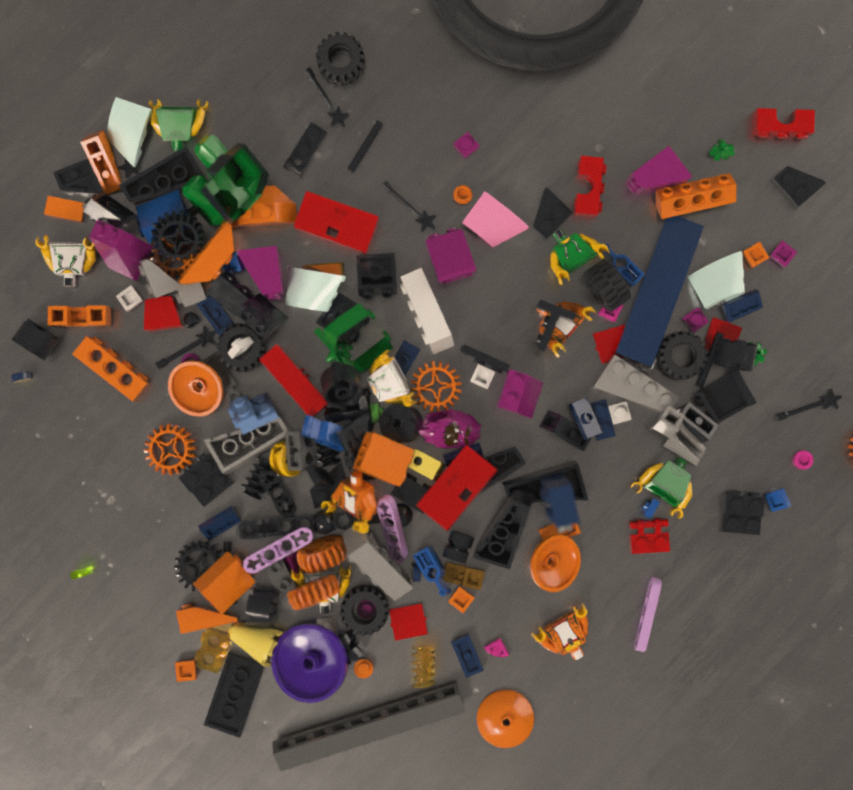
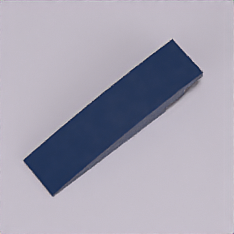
(659, 290)

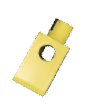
(429, 467)

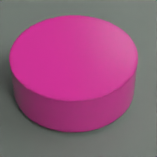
(802, 459)

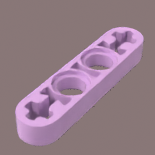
(395, 529)
(277, 548)
(647, 614)

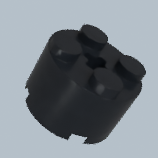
(35, 340)
(735, 354)
(341, 385)
(390, 423)
(261, 607)

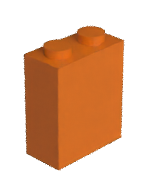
(383, 459)
(224, 582)

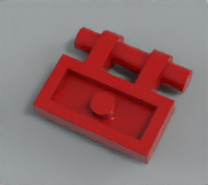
(649, 542)

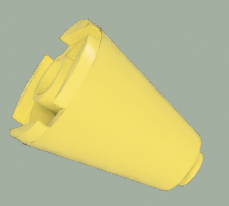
(255, 641)

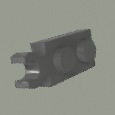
(226, 378)

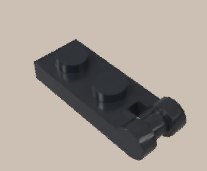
(305, 149)

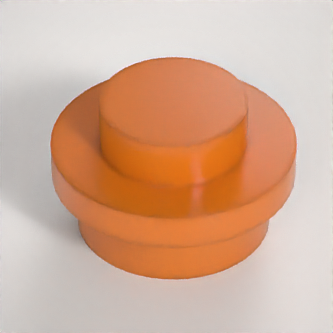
(462, 194)
(363, 668)

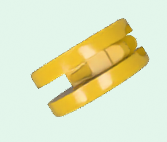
(278, 460)

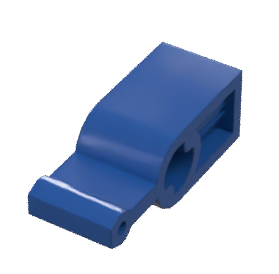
(630, 272)
(322, 432)
(427, 560)

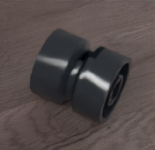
(458, 547)
(353, 649)

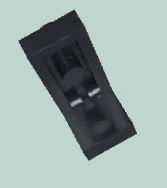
(550, 321)
(352, 412)
(564, 429)

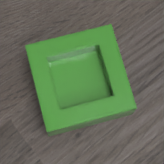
(376, 411)

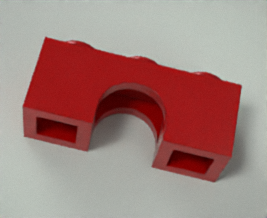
(766, 124)
(592, 170)

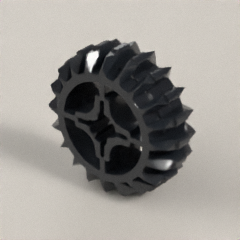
(185, 237)
(192, 563)

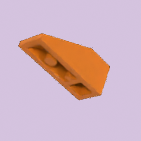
(102, 161)
(201, 617)

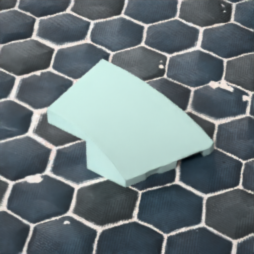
(128, 128)
(719, 280)
(312, 289)

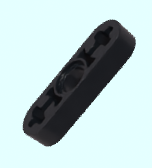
(269, 489)

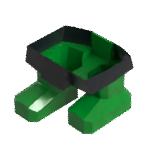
(234, 181)

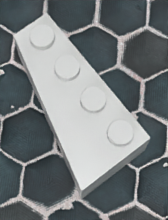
(427, 311)

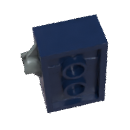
(559, 502)

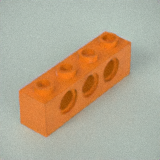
(696, 195)
(85, 353)

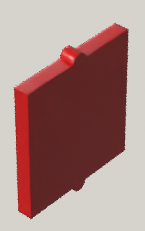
(716, 325)
(607, 342)
(408, 621)

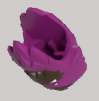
(450, 429)

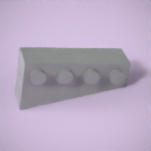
(628, 383)
(237, 449)
(376, 563)

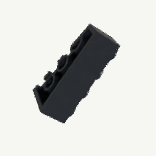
(162, 177)
(506, 463)
(531, 482)
(503, 535)

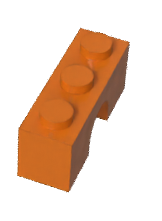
(79, 316)

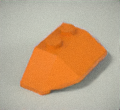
(269, 210)
(211, 257)

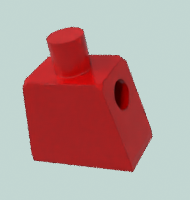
(161, 314)

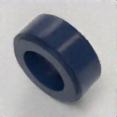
(21, 376)
(415, 573)

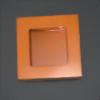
(755, 254)
(461, 599)
(185, 670)

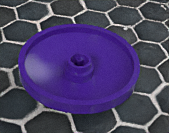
(309, 663)

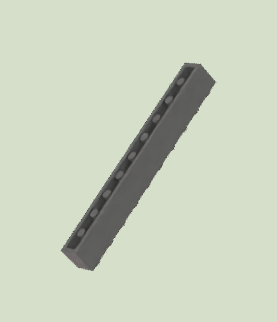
(368, 727)

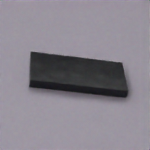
(234, 694)

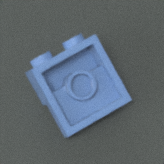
(251, 413)

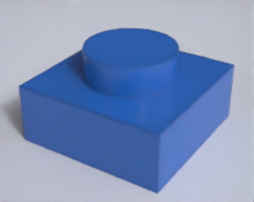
(234, 265)
(777, 499)
(650, 507)

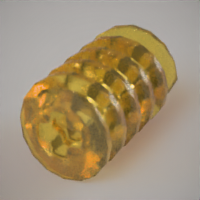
(423, 667)

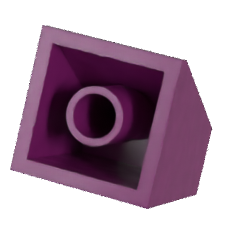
(659, 172)
(119, 249)
(450, 256)
(266, 270)
(519, 393)

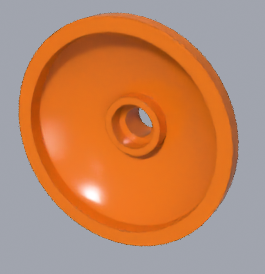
(189, 395)
(562, 564)
(501, 706)

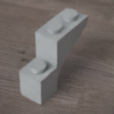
(160, 284)
(679, 438)

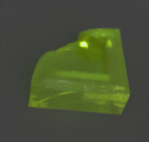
(82, 572)

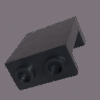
(724, 396)

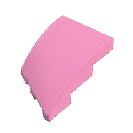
(493, 221)

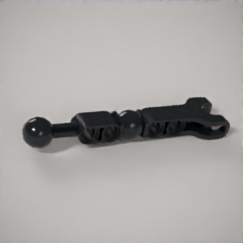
(321, 522)

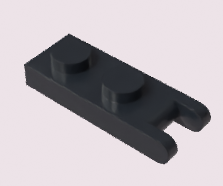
(482, 359)

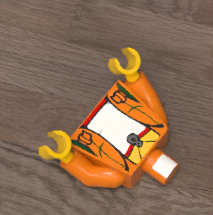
(564, 328)
(356, 498)
(565, 633)

